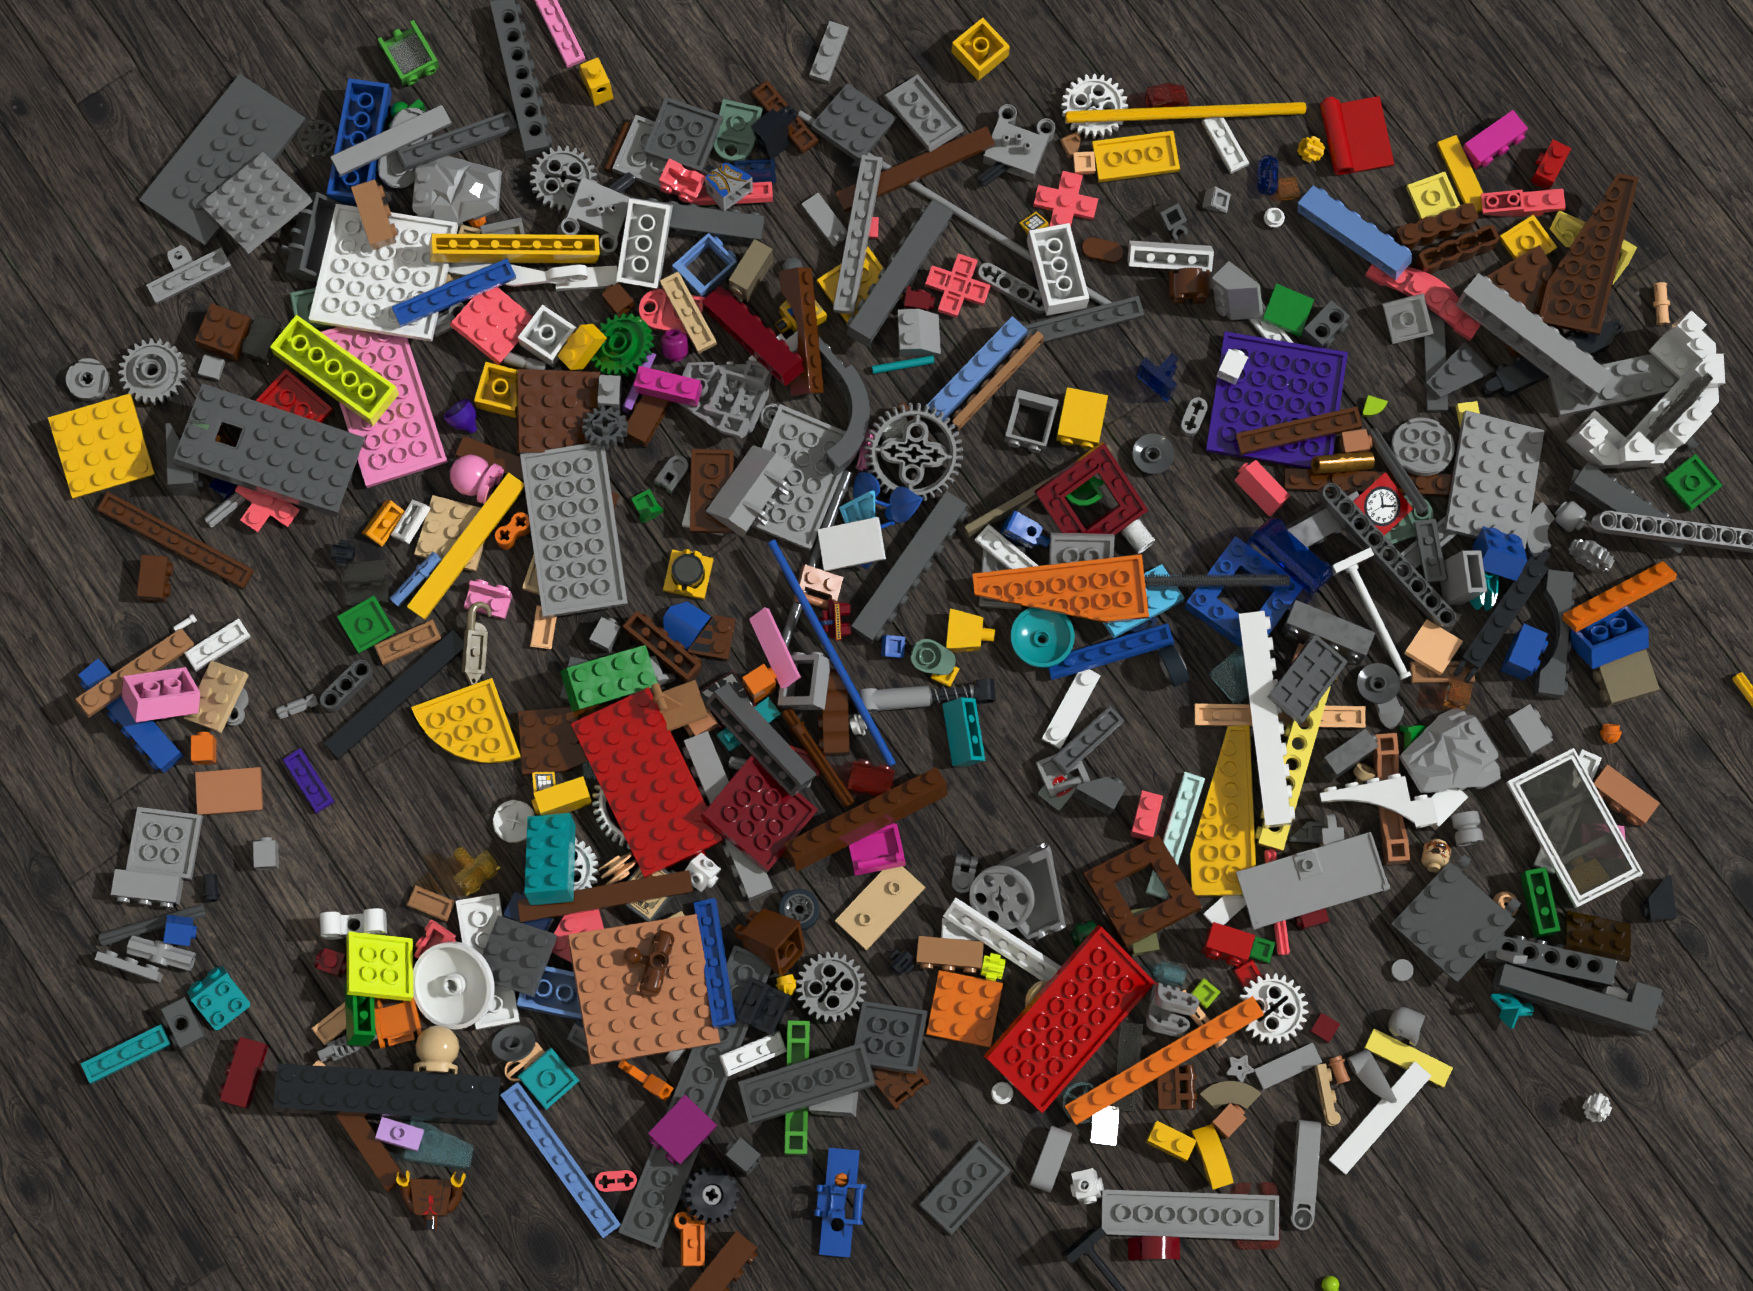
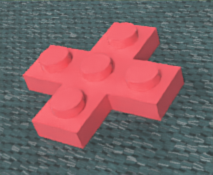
(1066, 200)
(957, 285)
(265, 506)

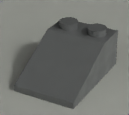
(180, 479)

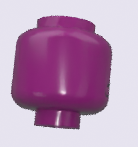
(674, 345)

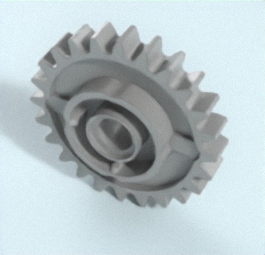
(150, 357)

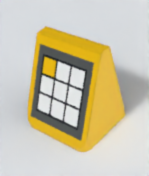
(1033, 222)
(543, 780)

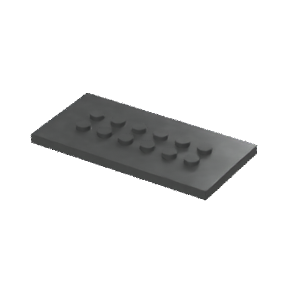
(224, 142)

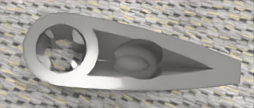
(1369, 1073)

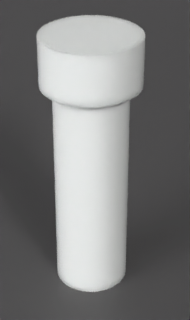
(186, 622)

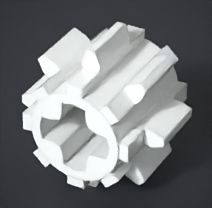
(1597, 1107)

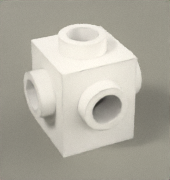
(703, 872)
(1083, 1179)

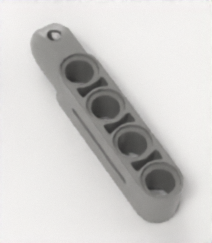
(1305, 1173)

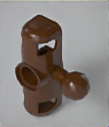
(657, 950)

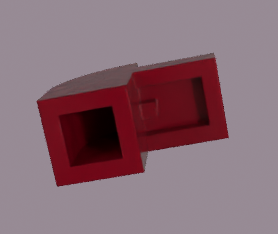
(1154, 1248)

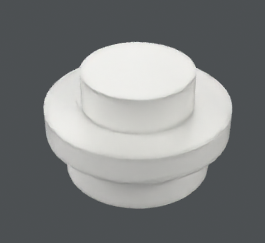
(1274, 217)

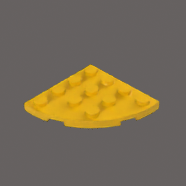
(470, 724)

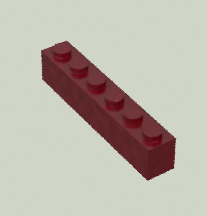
(753, 336)

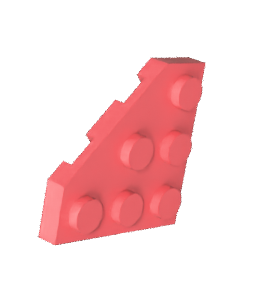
(575, 924)

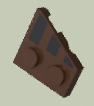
(715, 639)

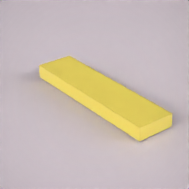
(1404, 1056)

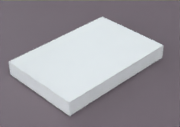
(851, 544)

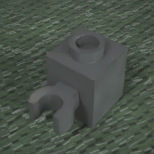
(1172, 217)

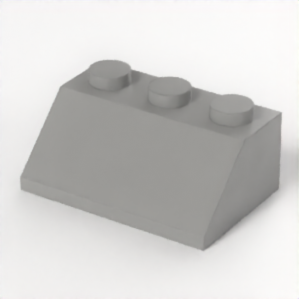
(1236, 294)

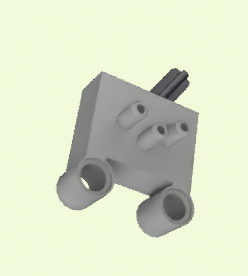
(1015, 148)
(598, 210)

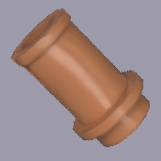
(1339, 1069)

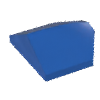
(685, 623)

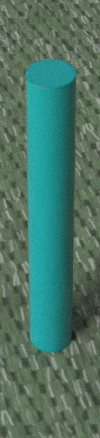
(903, 364)

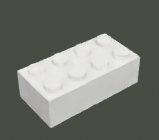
(644, 243)
(1057, 269)

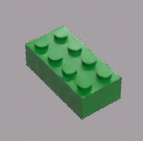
(608, 678)

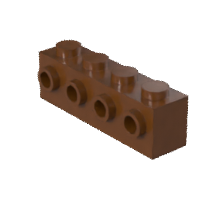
(658, 644)

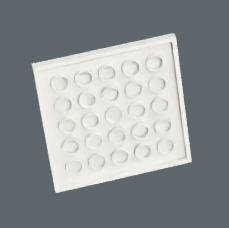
(363, 284)

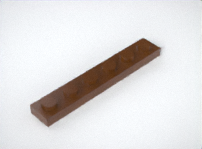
(1298, 430)

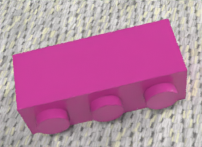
(1495, 140)
(668, 386)

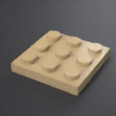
(443, 528)

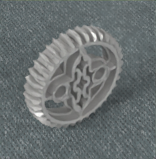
(917, 413)

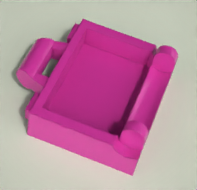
(877, 851)

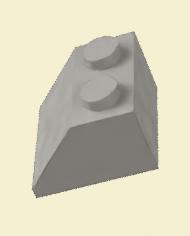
(918, 333)

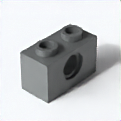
(192, 1033)

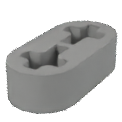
(1189, 415)

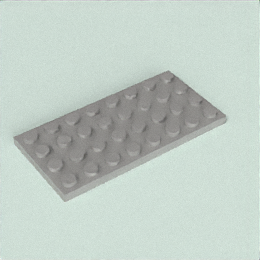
(573, 530)

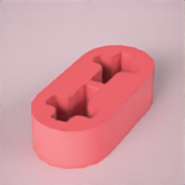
(615, 1175)

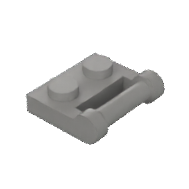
(1049, 771)

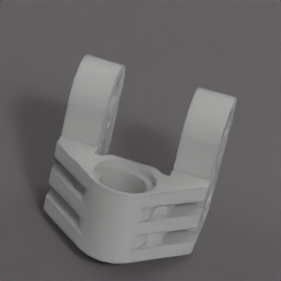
(1168, 999)

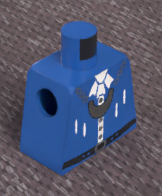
(1016, 529)

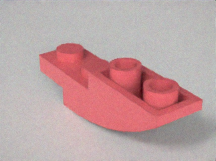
(1522, 204)

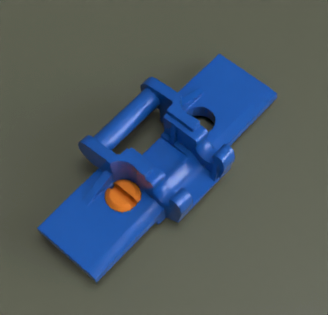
(831, 1201)

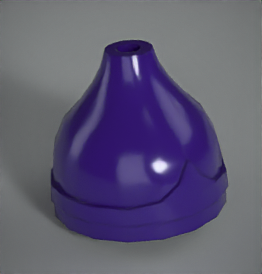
(462, 416)

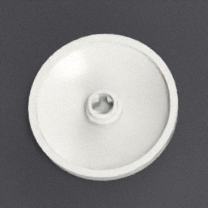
(453, 985)

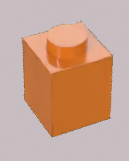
(203, 749)

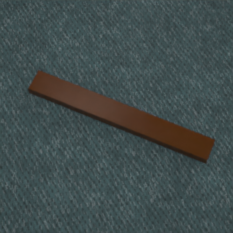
(925, 165)
(508, 461)
(175, 540)
(610, 896)

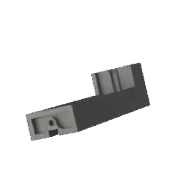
(1633, 1016)

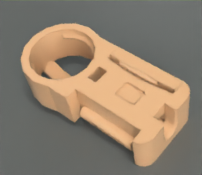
(525, 1062)

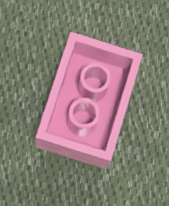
(160, 694)

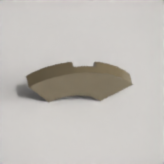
(1230, 1092)

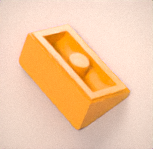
(383, 522)

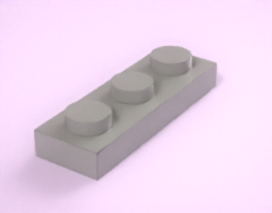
(829, 52)
(129, 965)

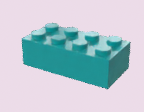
(550, 859)

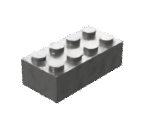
(1343, 636)

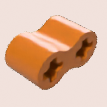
(513, 531)

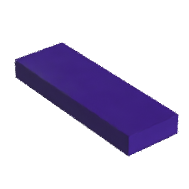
(308, 780)

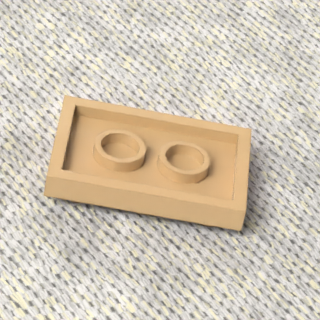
(218, 696)

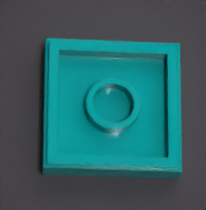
(548, 1078)

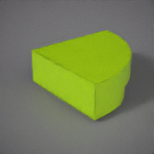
(1373, 406)

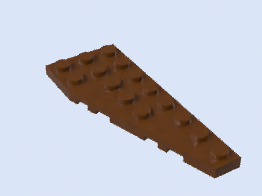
(1583, 281)
(549, 739)

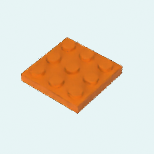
(964, 1009)

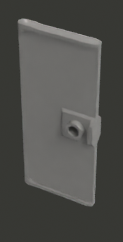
(1312, 880)

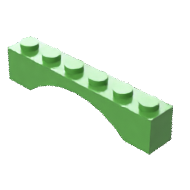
(797, 1121)

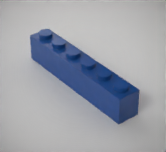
(147, 734)

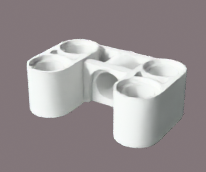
(337, 926)

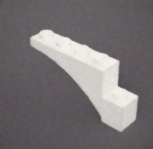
(1388, 794)

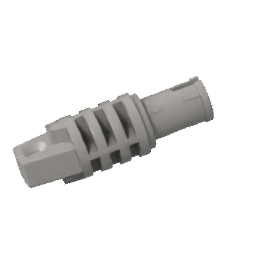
(338, 1049)

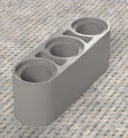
(1050, 1159)

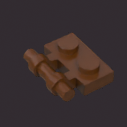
(1169, 1089)

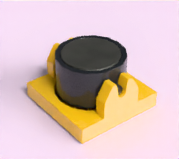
(688, 572)

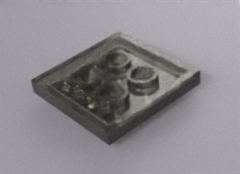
(1675, 409)

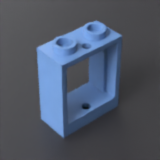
(690, 280)

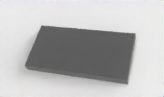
(964, 1187)

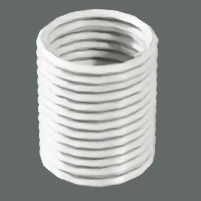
(895, 429)
(1138, 536)

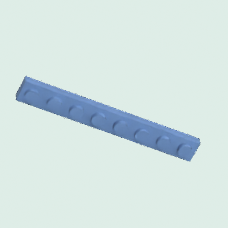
(560, 1160)

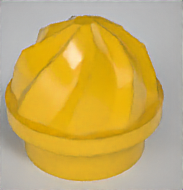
(786, 984)

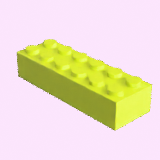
(334, 370)

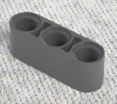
(342, 696)

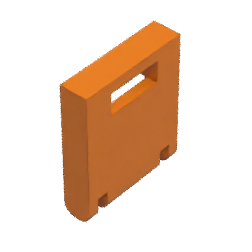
(396, 1022)

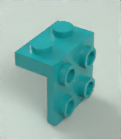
(218, 998)

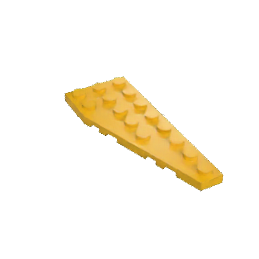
(1226, 826)

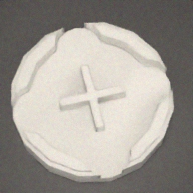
(511, 821)

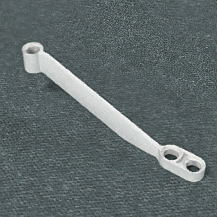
(528, 276)

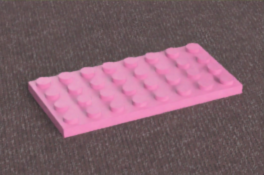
(406, 433)

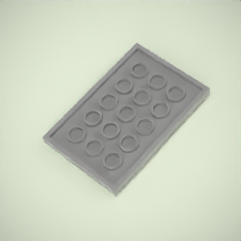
(803, 444)
(1493, 476)

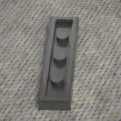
(1087, 740)

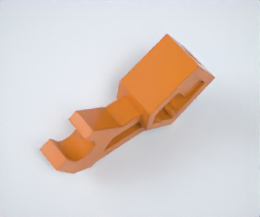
(651, 1083)

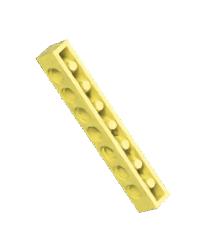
(1307, 736)

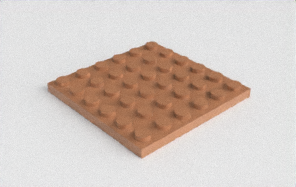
(621, 1019)

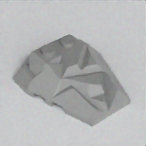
(456, 190)
(730, 395)
(1452, 755)

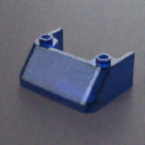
(1292, 557)

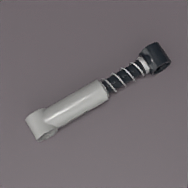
(922, 696)

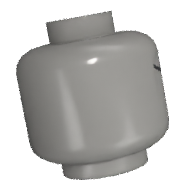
(1570, 516)

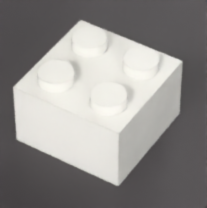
(546, 335)

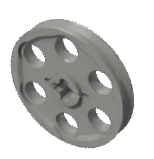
(1008, 891)

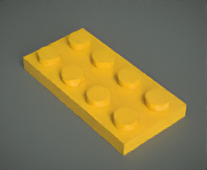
(1135, 156)

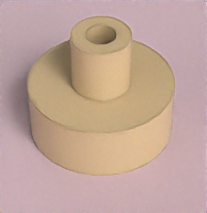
(1363, 772)

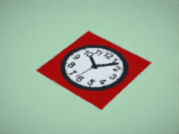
(1383, 504)

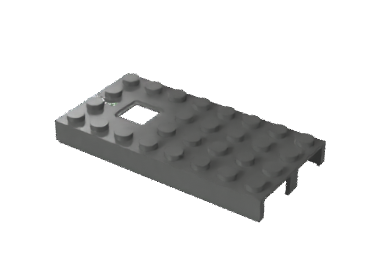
(274, 453)

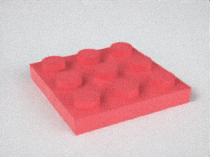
(492, 323)

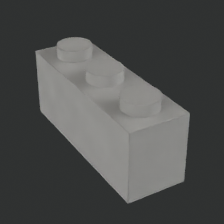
(147, 888)

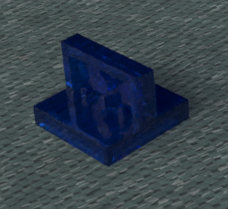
(1159, 378)

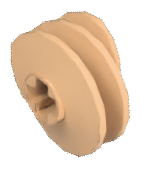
(617, 868)

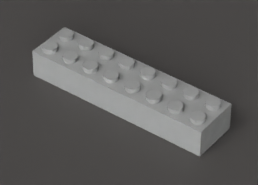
(1534, 339)

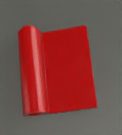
(1356, 135)

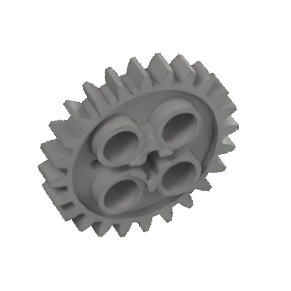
(565, 160)
(815, 975)

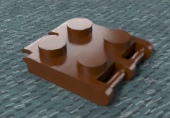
(894, 1084)

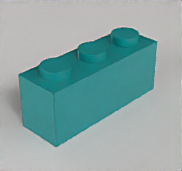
(963, 732)

